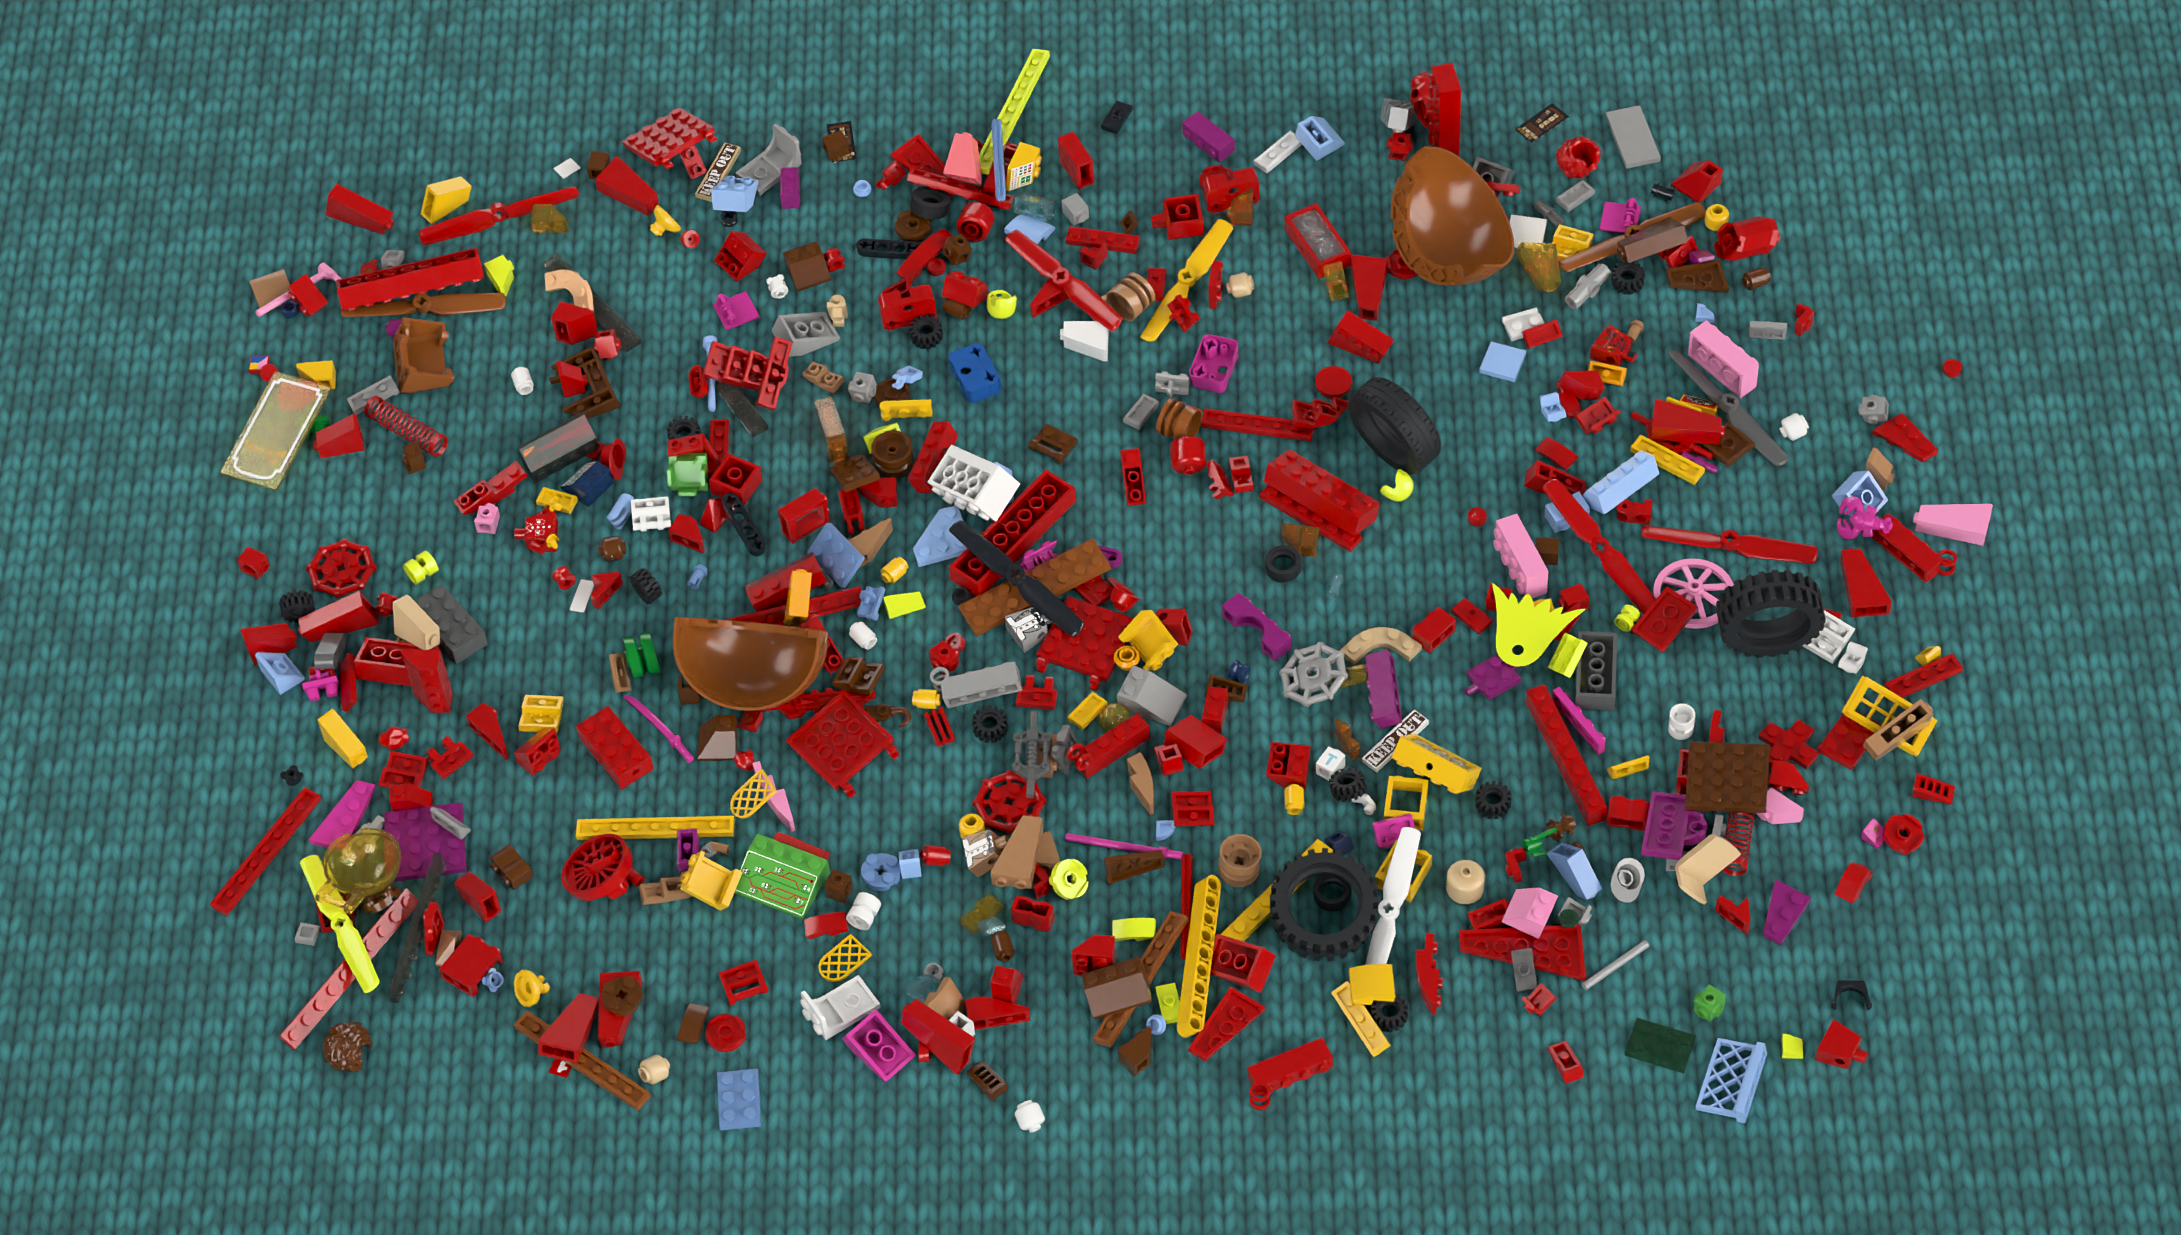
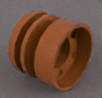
(1178, 420)

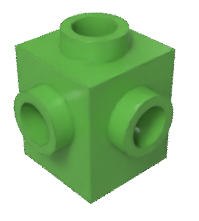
(1709, 1003)

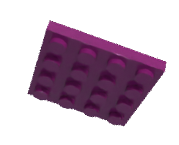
(421, 837)

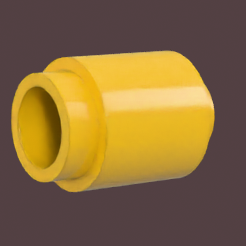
(894, 570)
(926, 699)
(1294, 799)

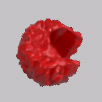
(1578, 157)

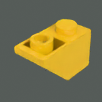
(320, 372)

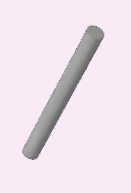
(1615, 965)

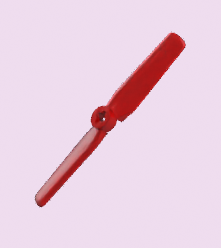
(486, 218)
(1075, 289)
(1745, 545)
(1612, 560)

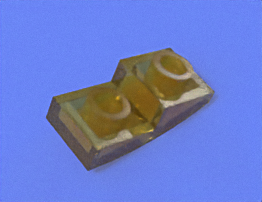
(984, 909)

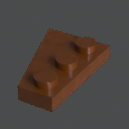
(1699, 276)
(1131, 865)

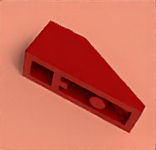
(1048, 297)
(1541, 473)
(485, 724)
(991, 1012)

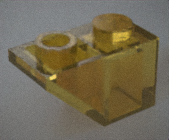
(548, 219)

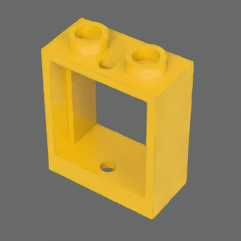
(1407, 784)
(1423, 859)

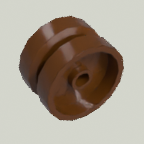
(893, 454)

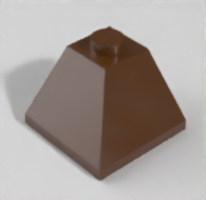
(718, 739)

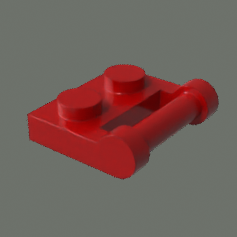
(1215, 284)
(740, 977)

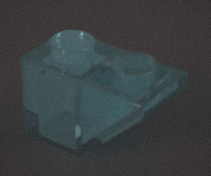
(921, 986)

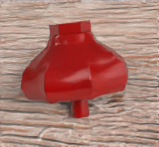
(744, 760)

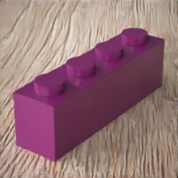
(1383, 689)

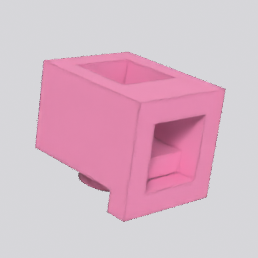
(489, 516)

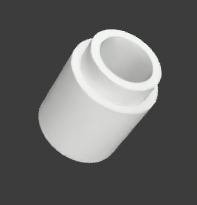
(522, 380)
(862, 635)

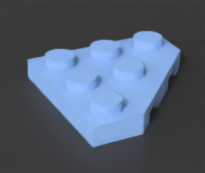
(936, 541)

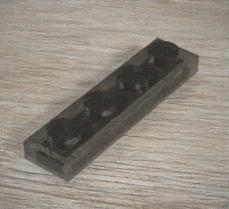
(742, 408)

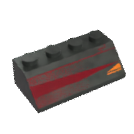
(558, 447)

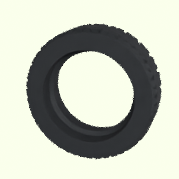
(1394, 425)

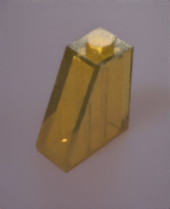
(1541, 264)

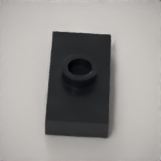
(1116, 117)

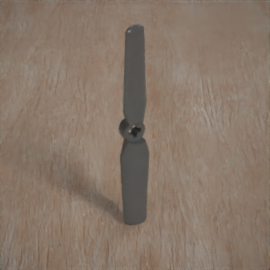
(1735, 414)

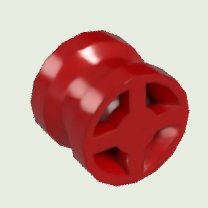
(564, 578)

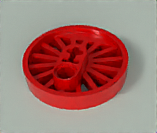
(591, 862)

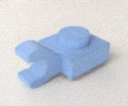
(906, 375)

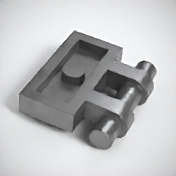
(1066, 740)

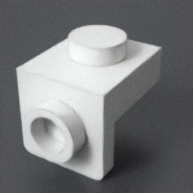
(1853, 658)

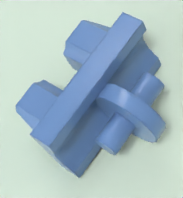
(870, 602)

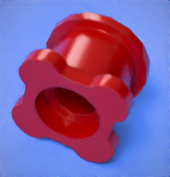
(833, 259)
(385, 604)

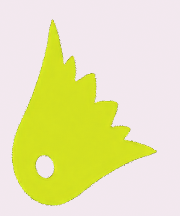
(1526, 626)

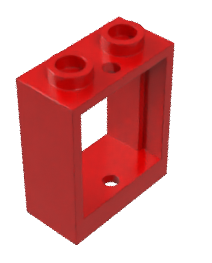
(798, 508)

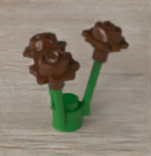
(1555, 830)

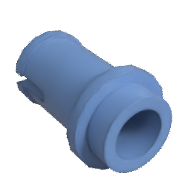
(699, 573)

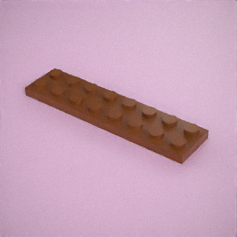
(1057, 574)

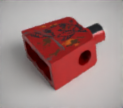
(1612, 347)

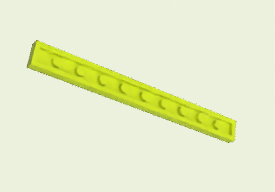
(1015, 103)

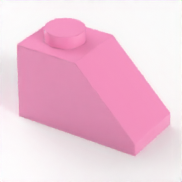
(1781, 809)

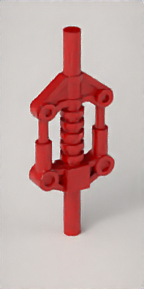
(1681, 446)

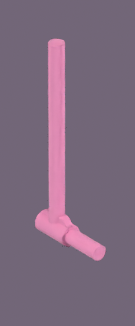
(324, 271)

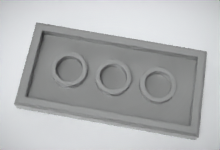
(1633, 137)

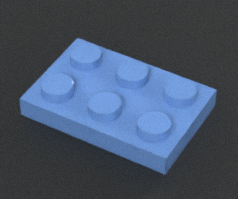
(836, 555)
(739, 1099)

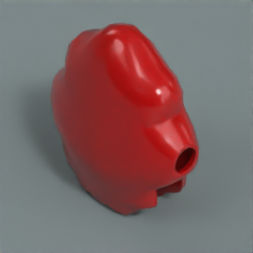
(1420, 95)

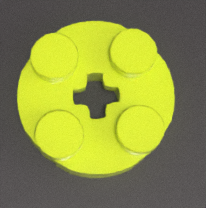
(1059, 879)

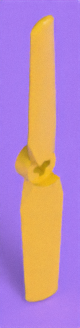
(1195, 268)

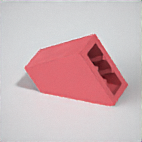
(964, 160)

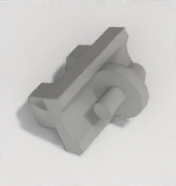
(1172, 383)

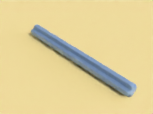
(998, 160)

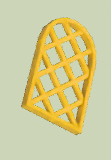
(740, 791)
(868, 954)

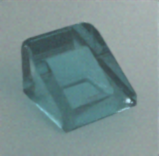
(990, 926)

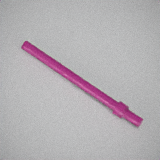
(1122, 845)

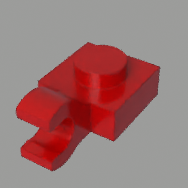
(893, 174)

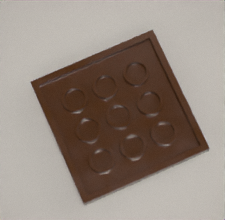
(1727, 777)

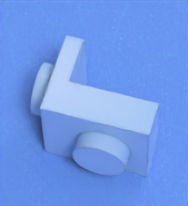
(1551, 407)

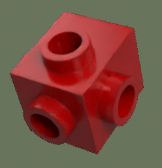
(1399, 146)
(944, 656)

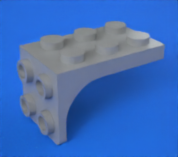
(766, 167)

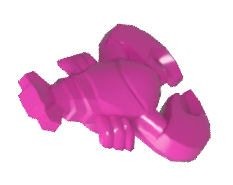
(1860, 520)

